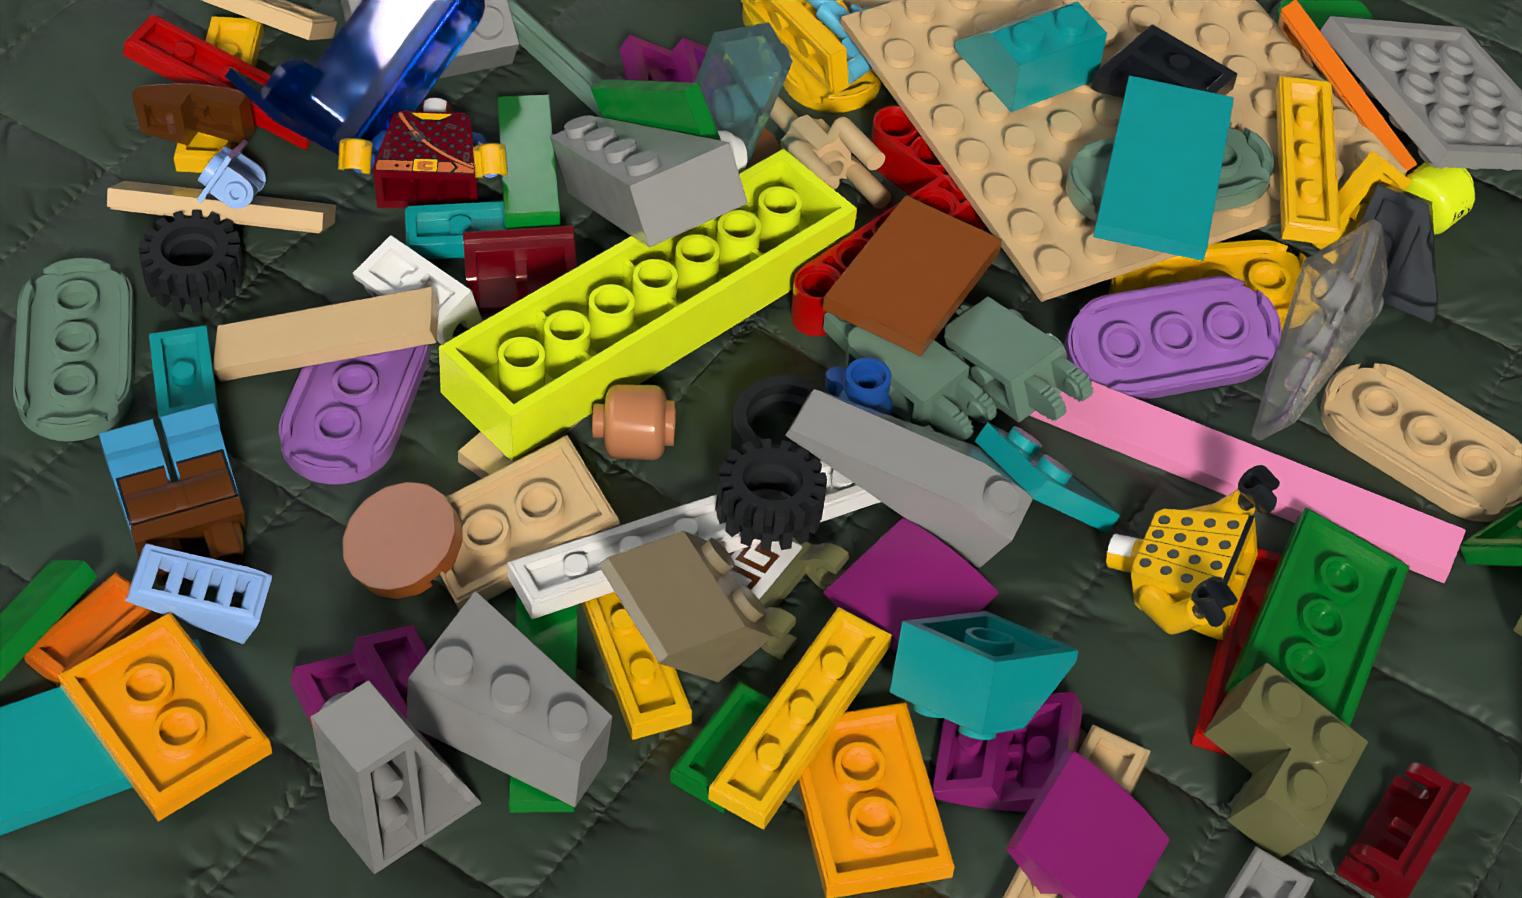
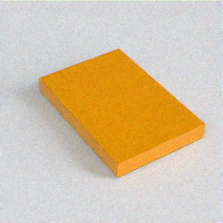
(164, 716)
(873, 806)

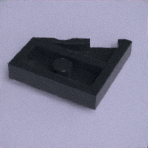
(1163, 59)
(1408, 249)

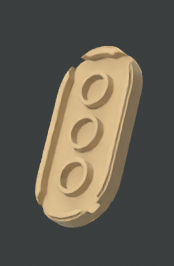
(1425, 440)

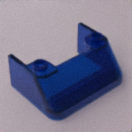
(373, 68)

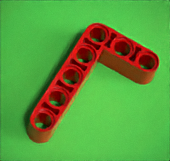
(916, 172)

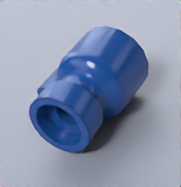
(863, 383)

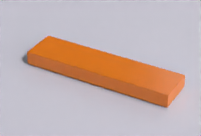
(1317, 52)

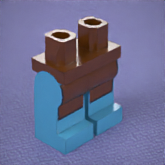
(185, 512)

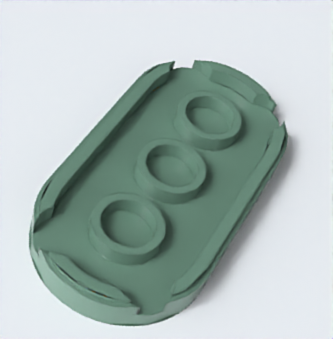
(1242, 179)
(74, 350)

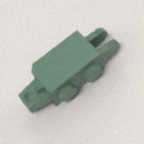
(1014, 360)
(924, 387)

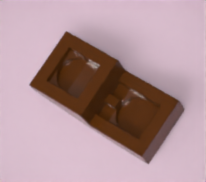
(183, 110)

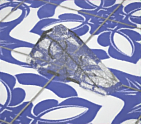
(1328, 313)

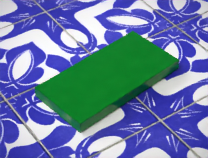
(1324, 614)

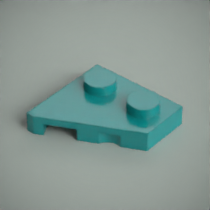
(1044, 476)

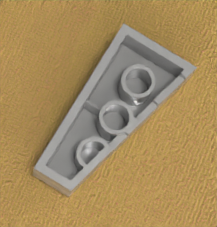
(647, 176)

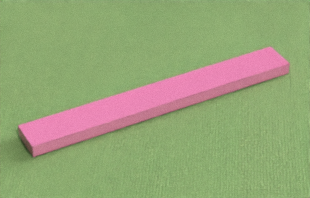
(1221, 460)

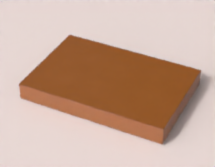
(912, 275)

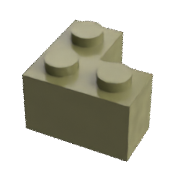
(1295, 754)

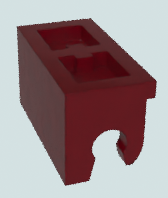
(515, 263)
(1403, 833)

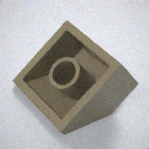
(688, 604)

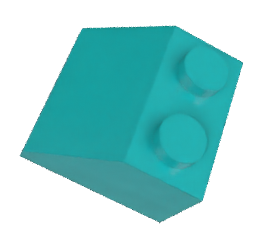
(1036, 54)
(978, 671)

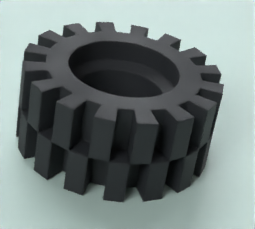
(191, 283)
(767, 518)

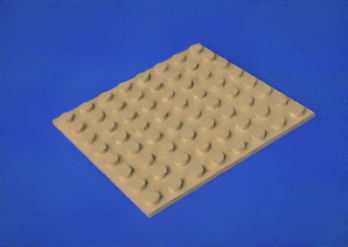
(1019, 160)

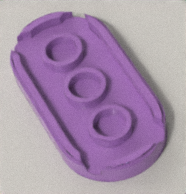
(1175, 337)
(350, 414)

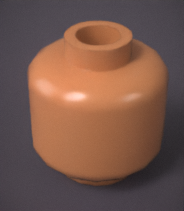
(635, 421)

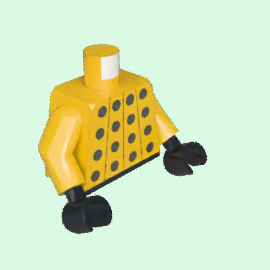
(1197, 558)

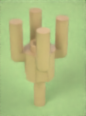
(829, 151)

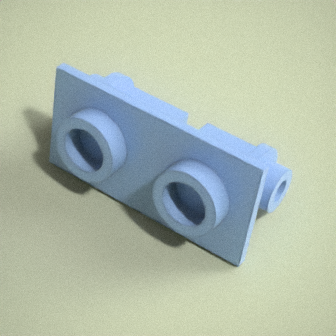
(232, 177)

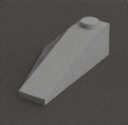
(917, 472)

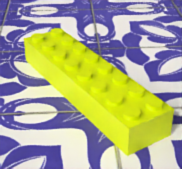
(638, 308)

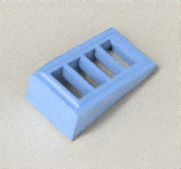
(205, 572)

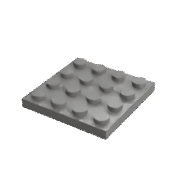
(1435, 89)

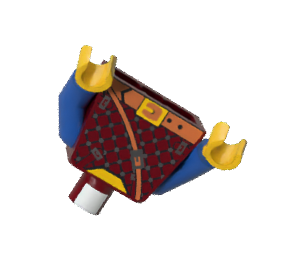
(425, 158)

